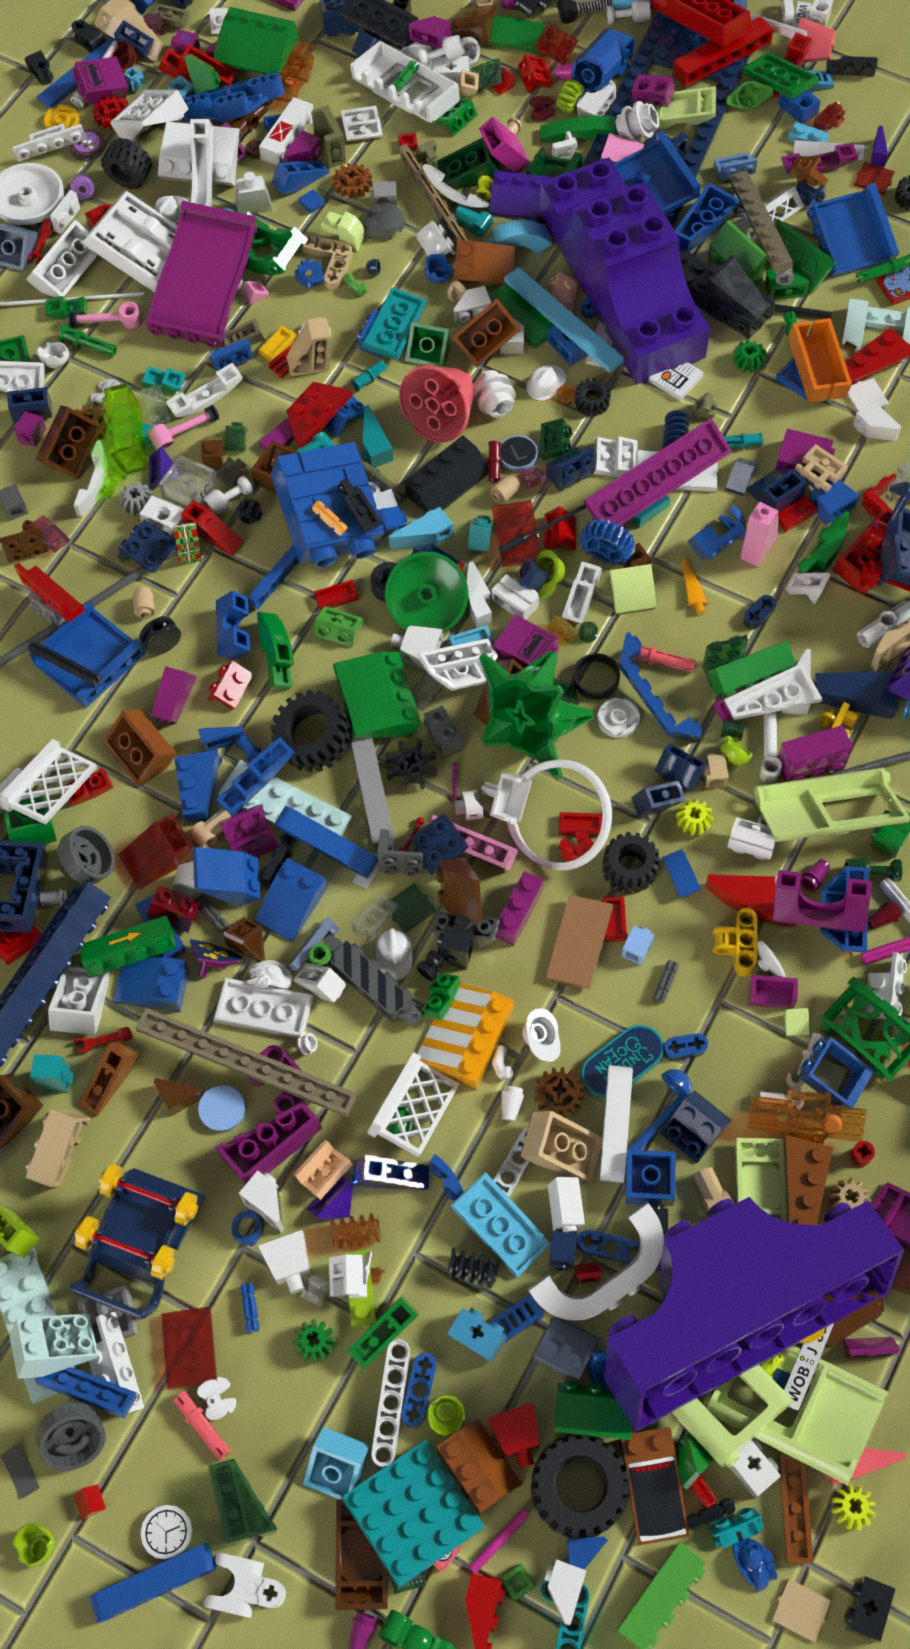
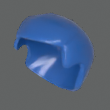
(437, 268)

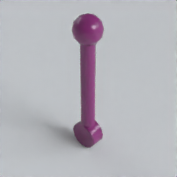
(454, 769)

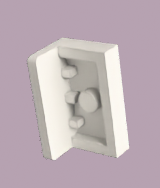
(65, 212)
(434, 240)

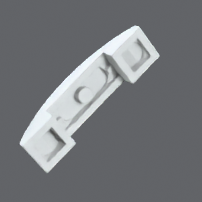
(436, 177)
(207, 394)
(87, 498)

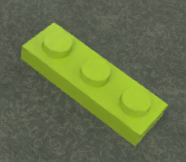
(362, 1309)

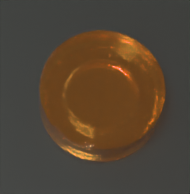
(565, 395)

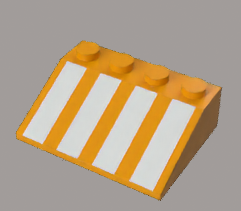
(467, 1034)

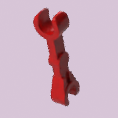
(47, 228)
(122, 1034)

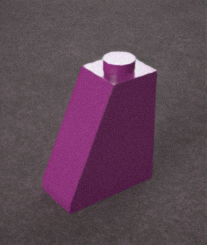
(172, 695)

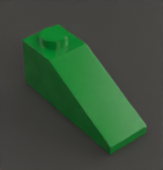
(383, 1331)

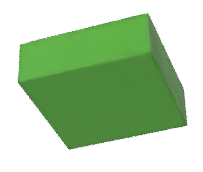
(517, 1582)

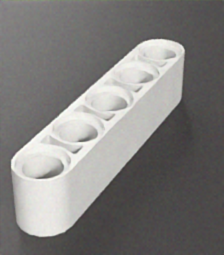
(616, 1124)
(388, 1391)

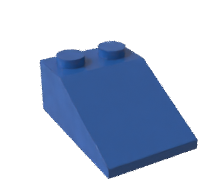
(226, 875)
(291, 899)
(153, 983)

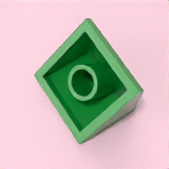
(428, 344)

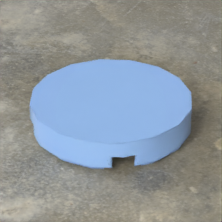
(221, 1108)

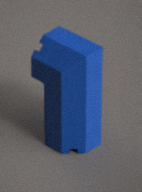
(603, 60)

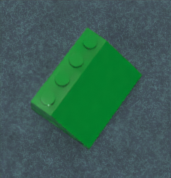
(255, 41)
(377, 696)

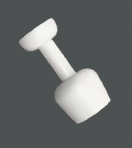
(639, 11)
(451, 48)
(218, 502)

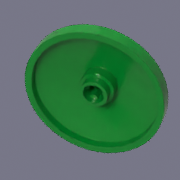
(426, 592)

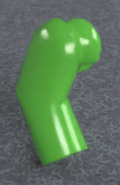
(354, 286)

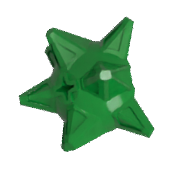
(529, 710)

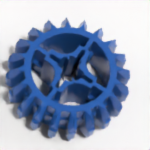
(607, 541)

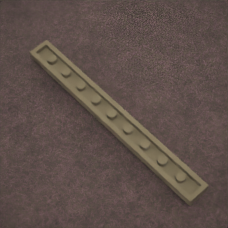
(247, 1062)

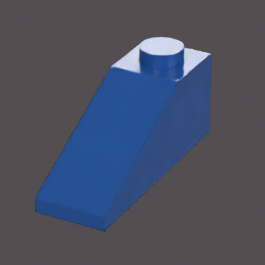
(294, 176)

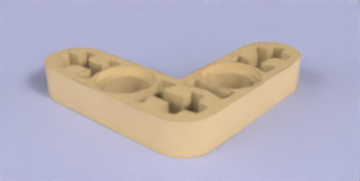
(336, 256)

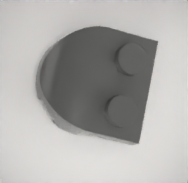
(383, 221)

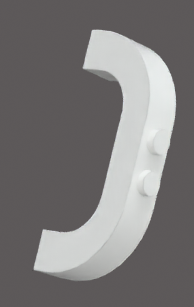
(618, 1285)

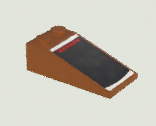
(654, 1486)

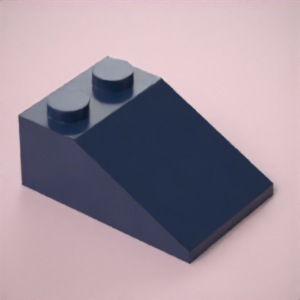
(330, 18)

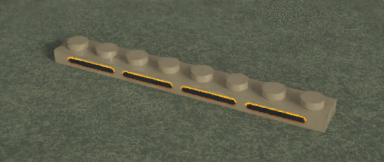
(431, 195)
(760, 221)

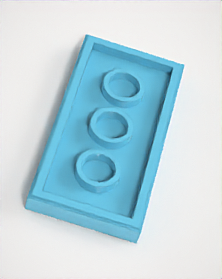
(500, 1225)

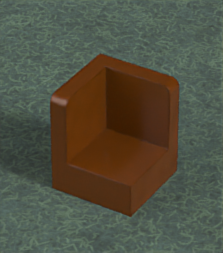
(638, 558)

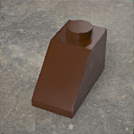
(213, 451)

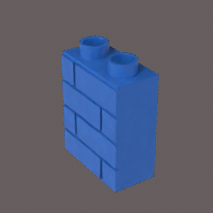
(315, 476)

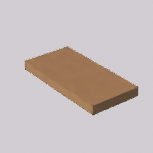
(579, 942)

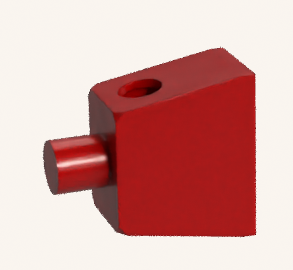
(516, 1433)

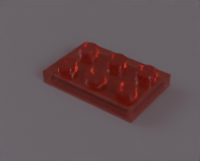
(510, 522)
(189, 1347)

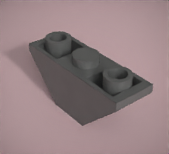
(483, 933)

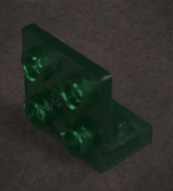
(723, 652)

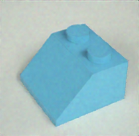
(335, 1463)

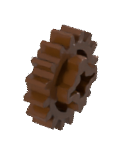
(550, 1091)

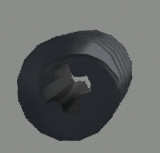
(473, 1268)

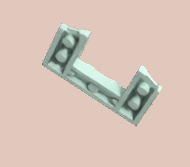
(861, 316)

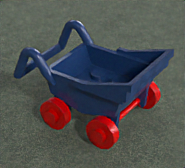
(895, 545)

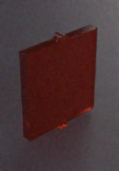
(874, 174)

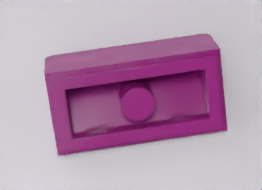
(870, 1347)

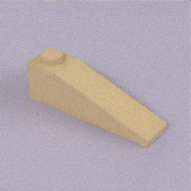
(112, 15)

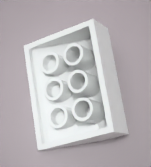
(176, 155)

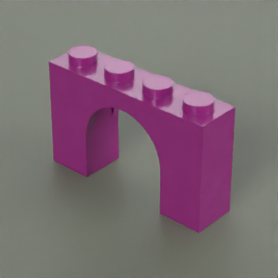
(795, 908)

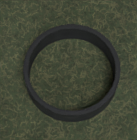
(598, 657)

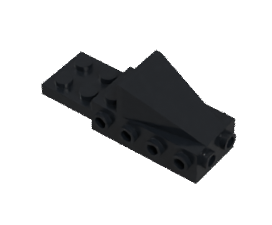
(727, 293)

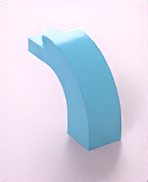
(522, 233)

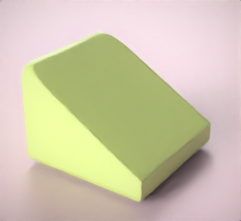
(796, 1022)

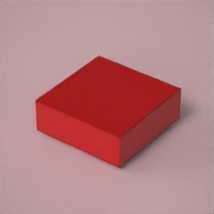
(410, 140)

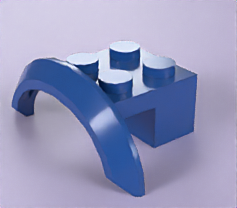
(707, 542)

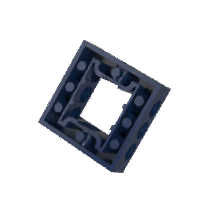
(29, 864)

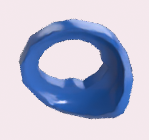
(251, 1239)

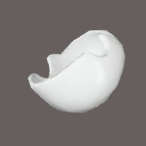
(53, 354)

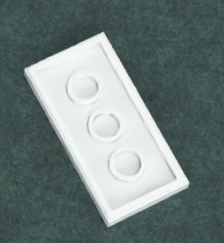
(263, 1009)

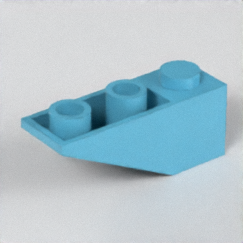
(428, 529)

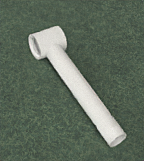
(770, 750)

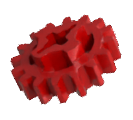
(109, 109)

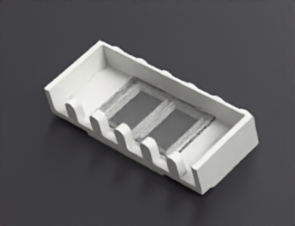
(424, 95)

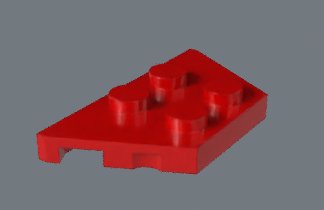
(315, 409)

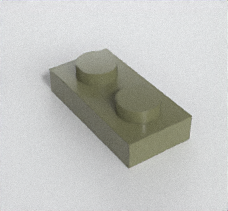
(172, 15)

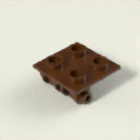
(25, 543)

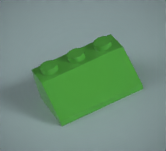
(734, 242)

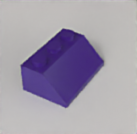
(516, 195)

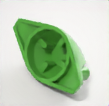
(749, 95)

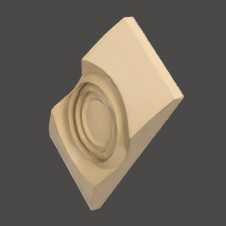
(891, 645)

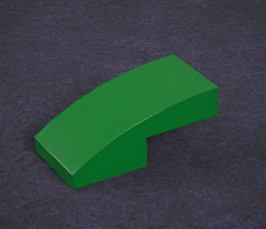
(59, 307)

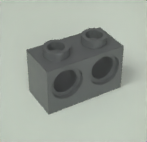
(443, 732)

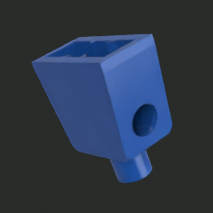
(834, 502)

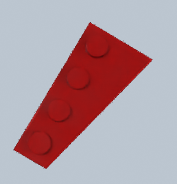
(880, 353)

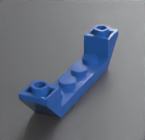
(685, 730)

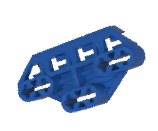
(234, 99)

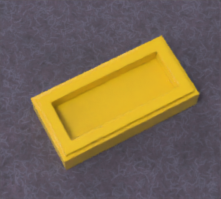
(277, 343)

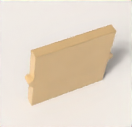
(801, 1610)

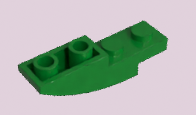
(828, 546)
(278, 650)

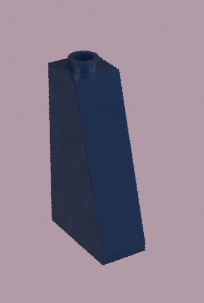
(862, 690)

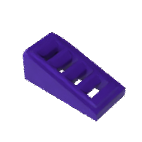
(879, 151)

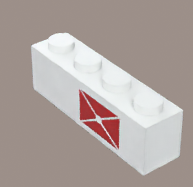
(285, 130)

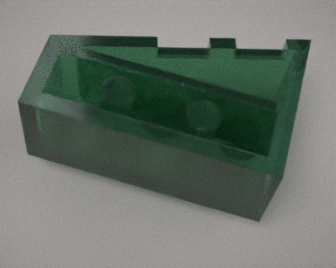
(238, 1508)

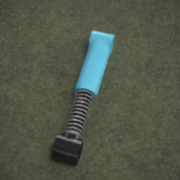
(570, 9)

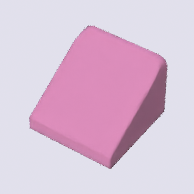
(253, 291)

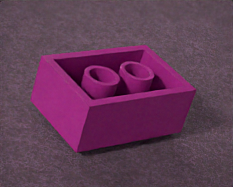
(815, 754)

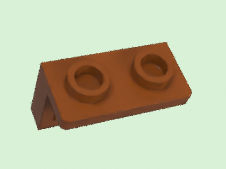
(805, 169)

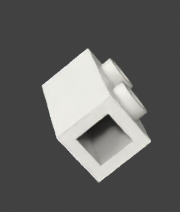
(566, 1204)

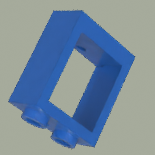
(856, 1083)

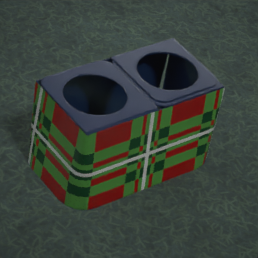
(187, 543)

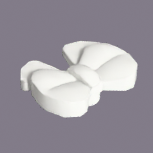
(98, 397)
(210, 1392)

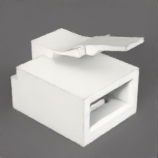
(349, 1275)

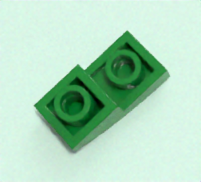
(443, 994)

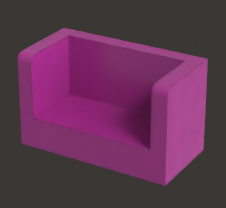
(772, 991)

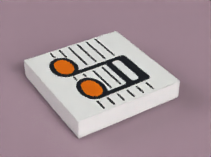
(677, 380)

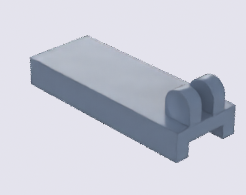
(325, 927)

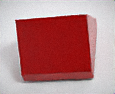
(89, 1501)

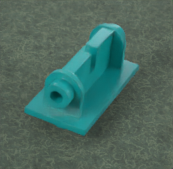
(725, 1529)

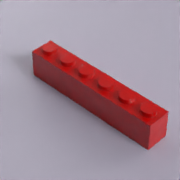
(713, 57)

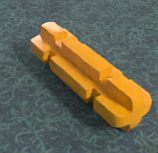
(329, 518)

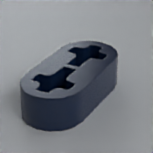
(756, 609)

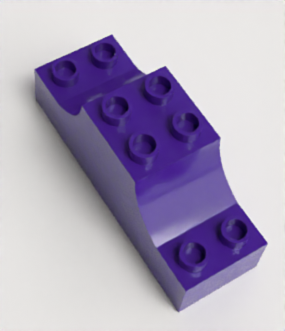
(626, 266)
(740, 1295)

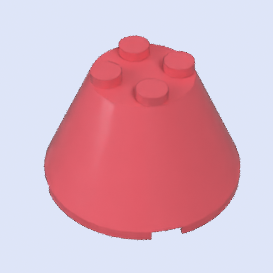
(437, 401)

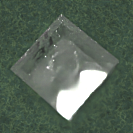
(187, 482)

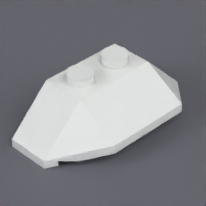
(458, 664)

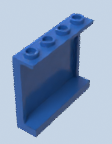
(670, 177)
(853, 230)
(95, 645)

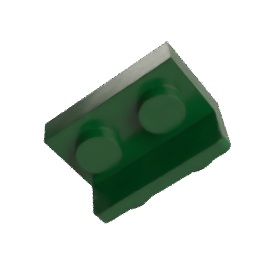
(555, 438)

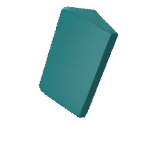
(652, 511)

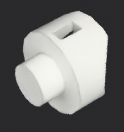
(471, 49)
(469, 806)

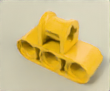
(732, 945)

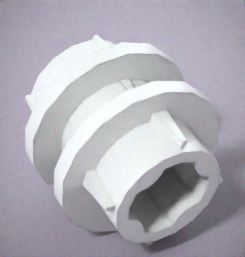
(637, 122)
(494, 393)

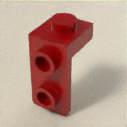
(872, 502)

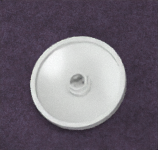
(29, 193)

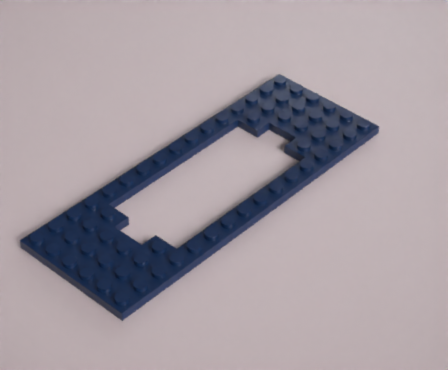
(661, 46)

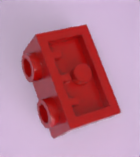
(534, 73)

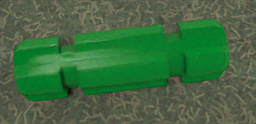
(405, 75)

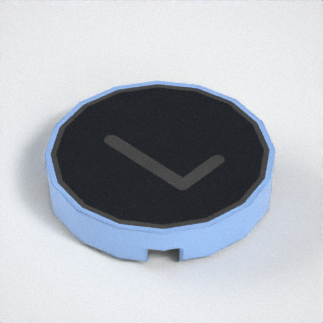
(518, 453)

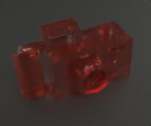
(829, 117)

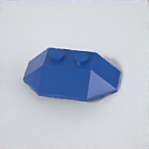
(835, 891)

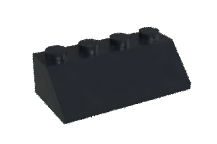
(447, 476)

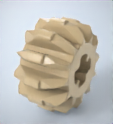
(848, 1189)

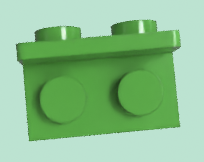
(337, 626)

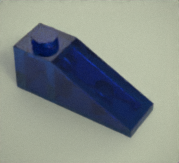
(389, 1173)

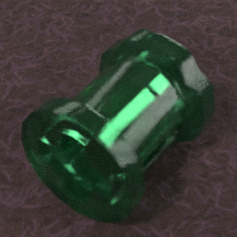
(732, 729)

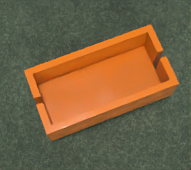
(819, 360)

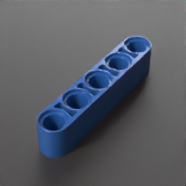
(326, 841)
(152, 1582)

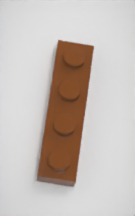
(795, 1510)

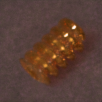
(355, 1230)

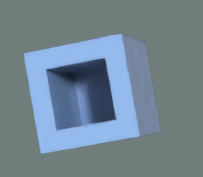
(637, 944)

